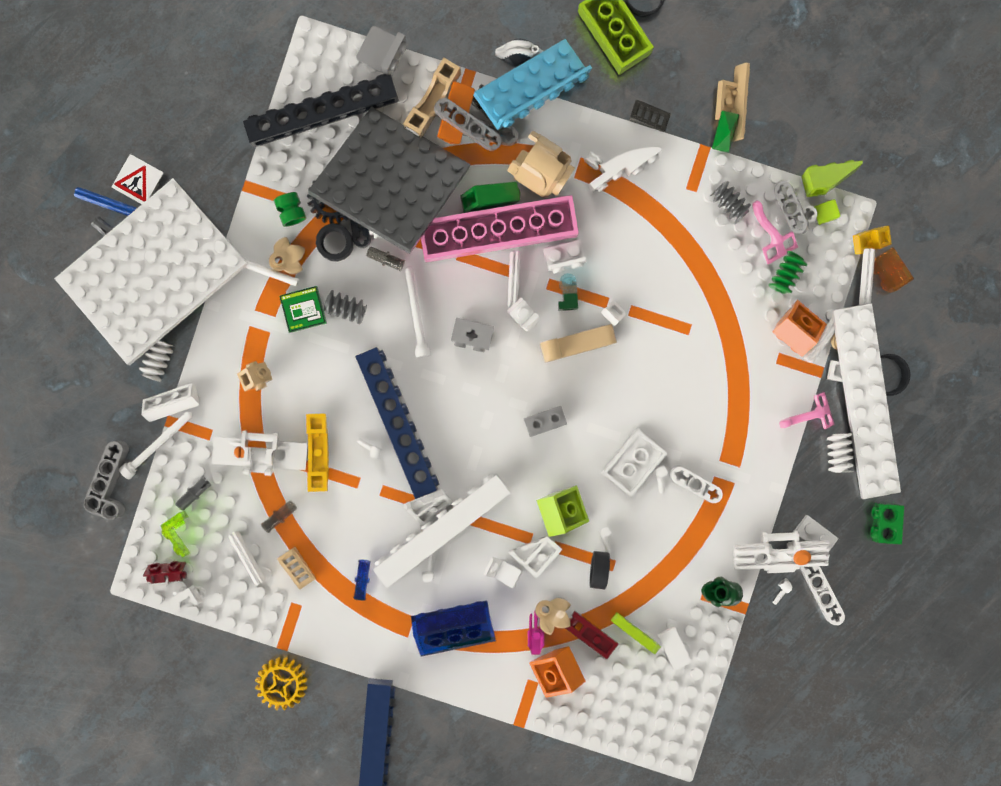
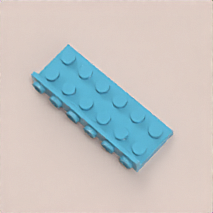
(531, 84)

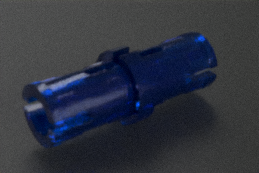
(362, 579)

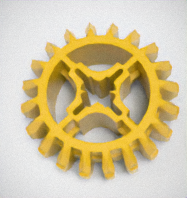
(267, 692)

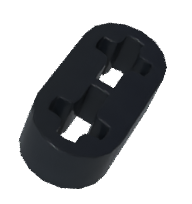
(356, 234)

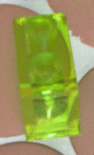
(170, 534)

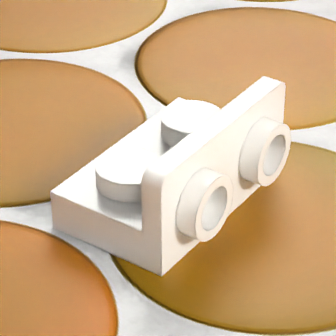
(565, 256)
(812, 531)

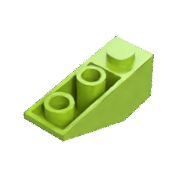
(822, 179)

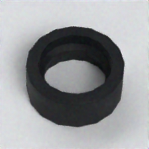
(320, 242)
(599, 570)

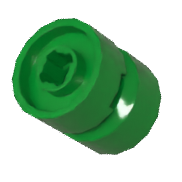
(289, 207)

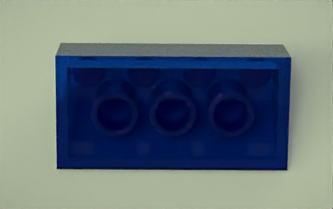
(453, 628)

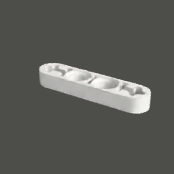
(823, 589)

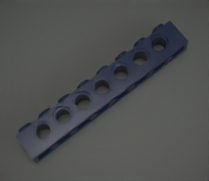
(366, 361)

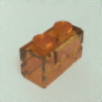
(891, 270)

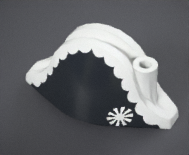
(517, 51)

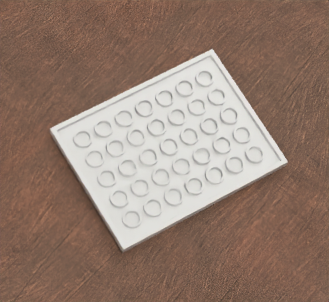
(151, 271)

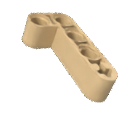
(578, 343)

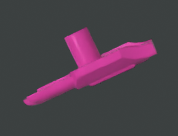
(535, 636)

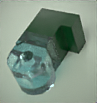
(569, 293)

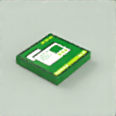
(303, 309)

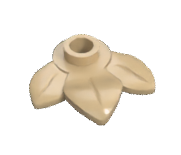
(289, 254)
(555, 617)

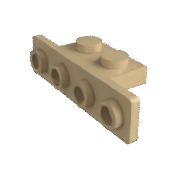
(733, 98)

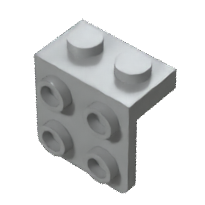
(382, 50)

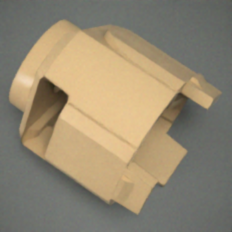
(543, 168)

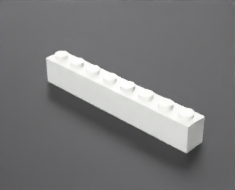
(442, 530)

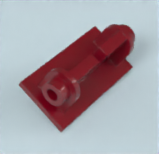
(174, 570)

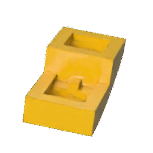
(873, 238)

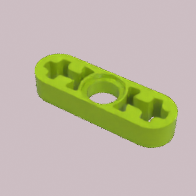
(635, 633)

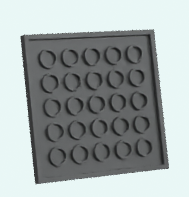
(389, 180)

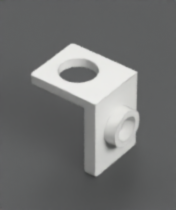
(503, 572)

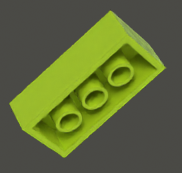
(616, 32)

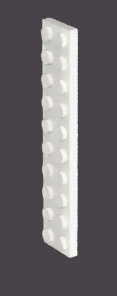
(866, 401)

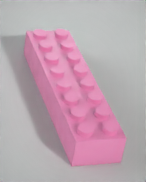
(500, 228)

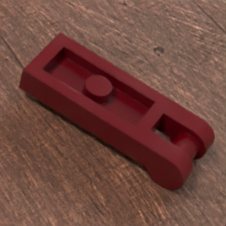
(592, 635)

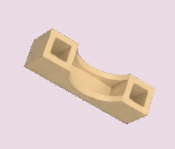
(423, 113)

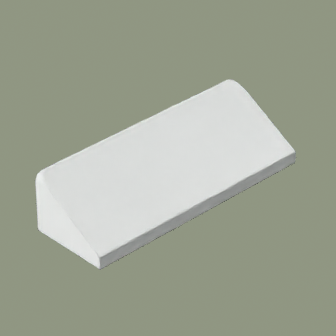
(170, 402)

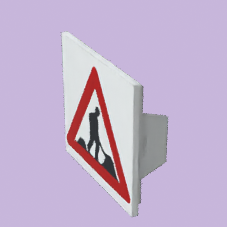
(137, 179)

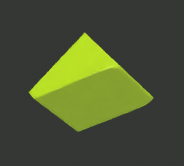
(827, 212)

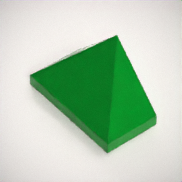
(725, 131)

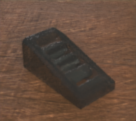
(647, 122)

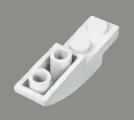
(629, 162)

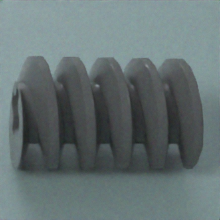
(731, 201)
(345, 307)

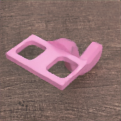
(776, 239)
(819, 412)

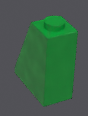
(490, 196)

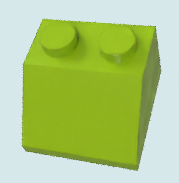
(563, 511)

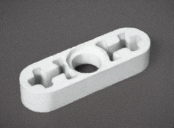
(711, 487)

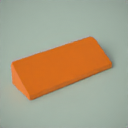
(462, 96)

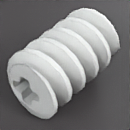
(156, 361)
(840, 453)

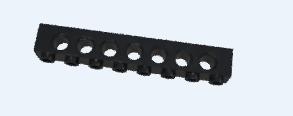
(313, 120)

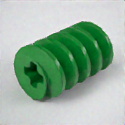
(787, 273)

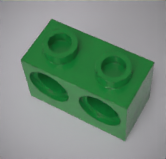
(893, 523)

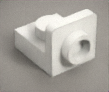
(523, 314)

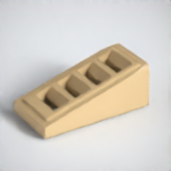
(291, 572)

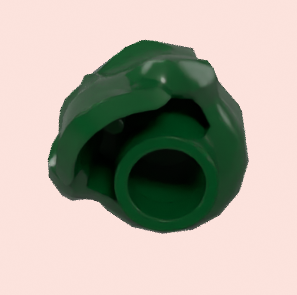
(722, 592)

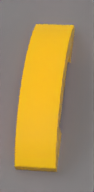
(317, 452)

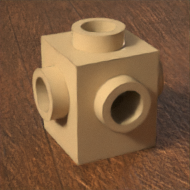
(255, 376)

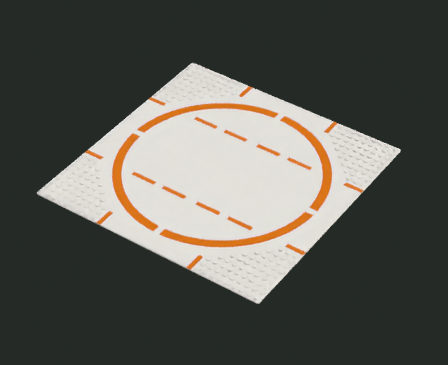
(687, 370)

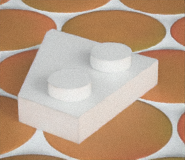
(428, 506)
(536, 555)

